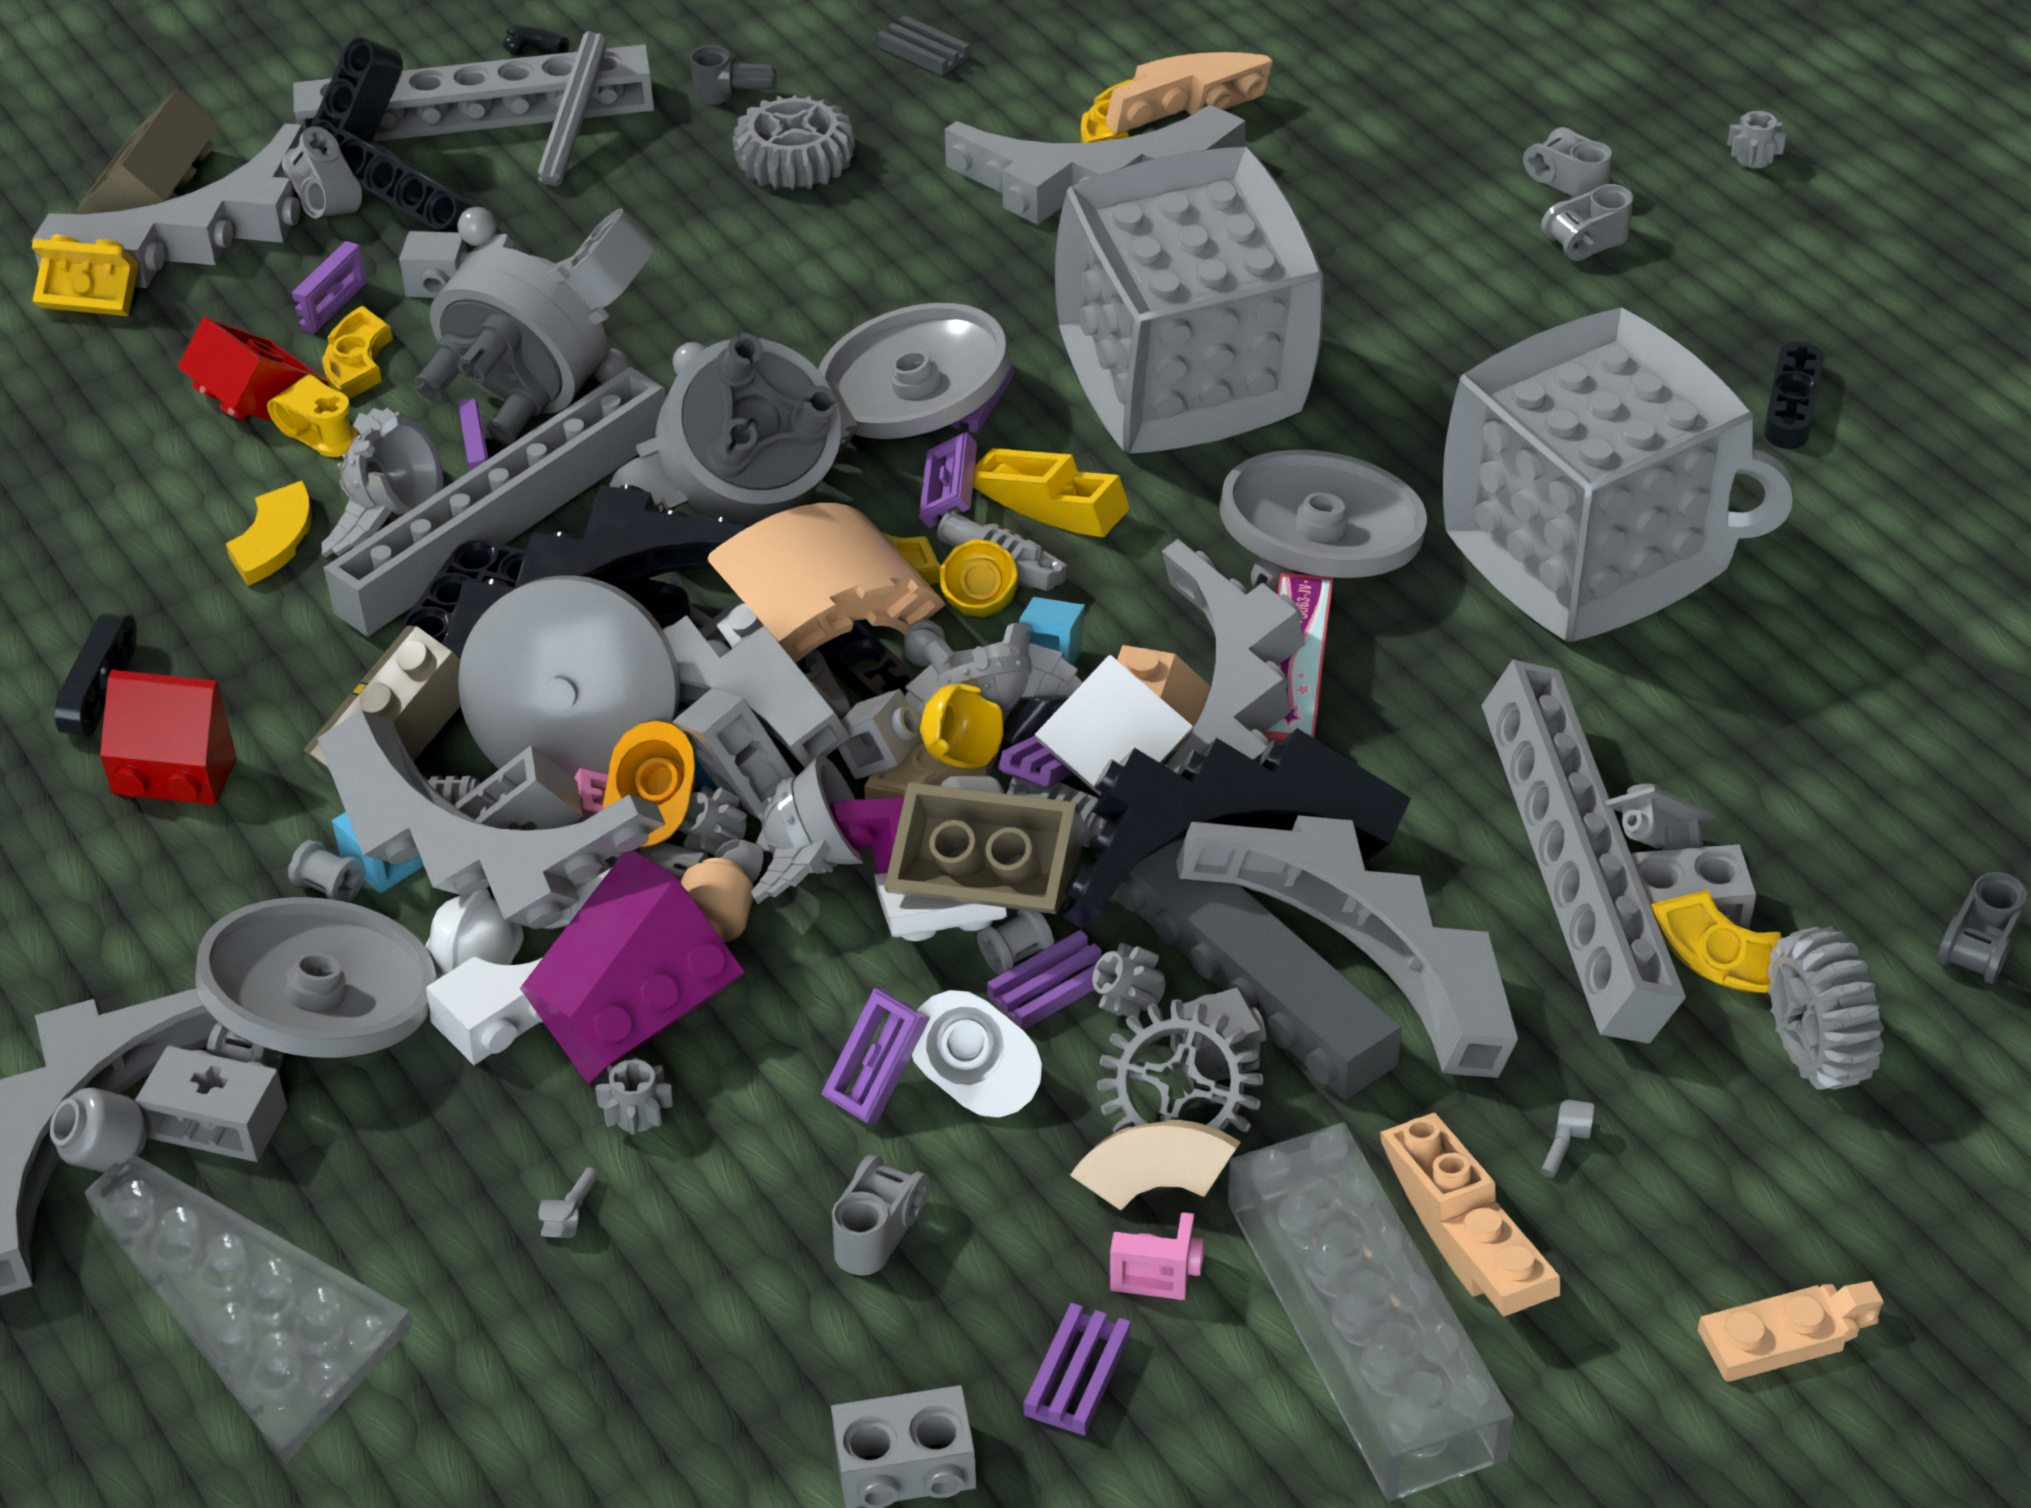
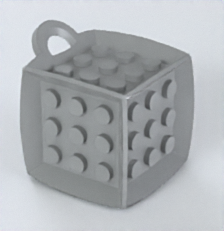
(1188, 298)
(1601, 473)

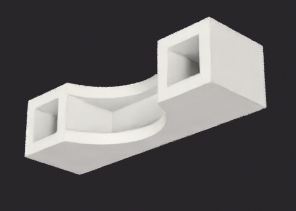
(482, 1001)

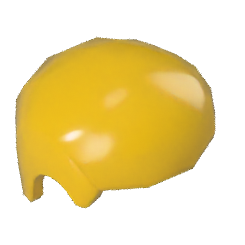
(979, 578)
(961, 727)

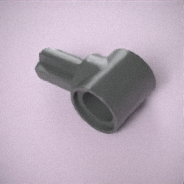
(718, 75)

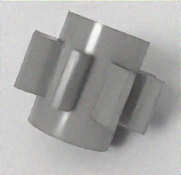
(1756, 139)
(712, 820)
(1128, 980)
(634, 1095)

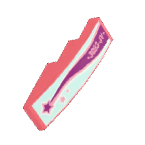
(1305, 666)

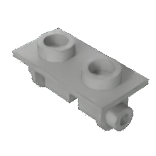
(1660, 817)

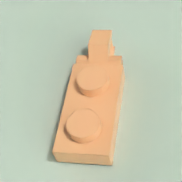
(1788, 1328)

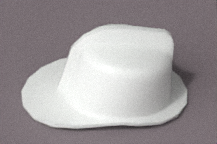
(472, 928)
(977, 1054)

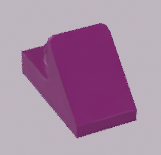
(870, 824)

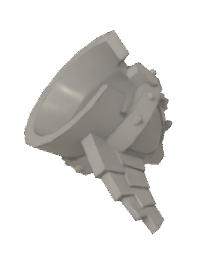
(384, 475)
(1002, 671)
(802, 829)

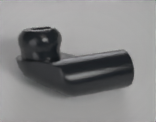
(537, 38)
(1033, 717)

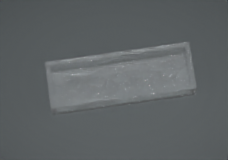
(1369, 1312)

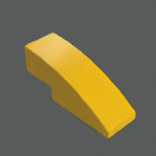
(1052, 490)

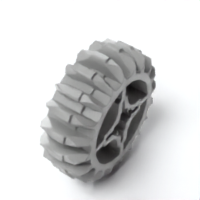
(793, 142)
(1825, 1007)
(1194, 1031)

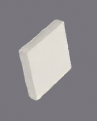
(1109, 719)
(920, 917)

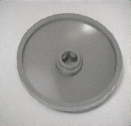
(918, 368)
(1323, 513)
(565, 672)
(314, 977)

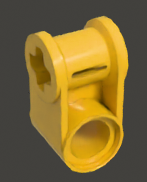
(314, 416)

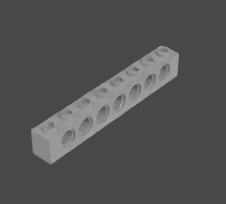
(496, 94)
(1582, 854)

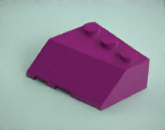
(628, 967)

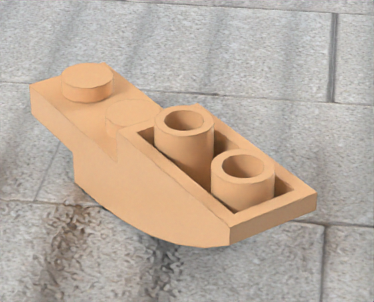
(1189, 85)
(1463, 1218)

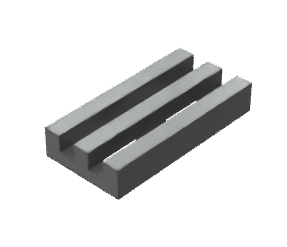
(923, 45)

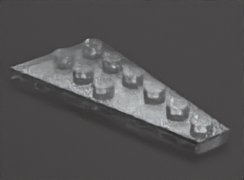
(261, 1311)

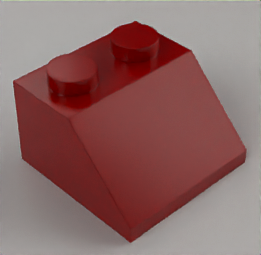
(240, 368)
(166, 738)

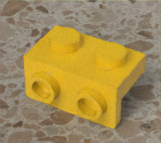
(84, 276)

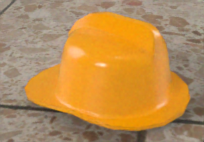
(655, 765)

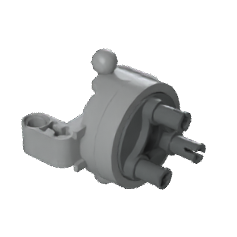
(530, 324)
(741, 432)

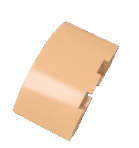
(819, 572)

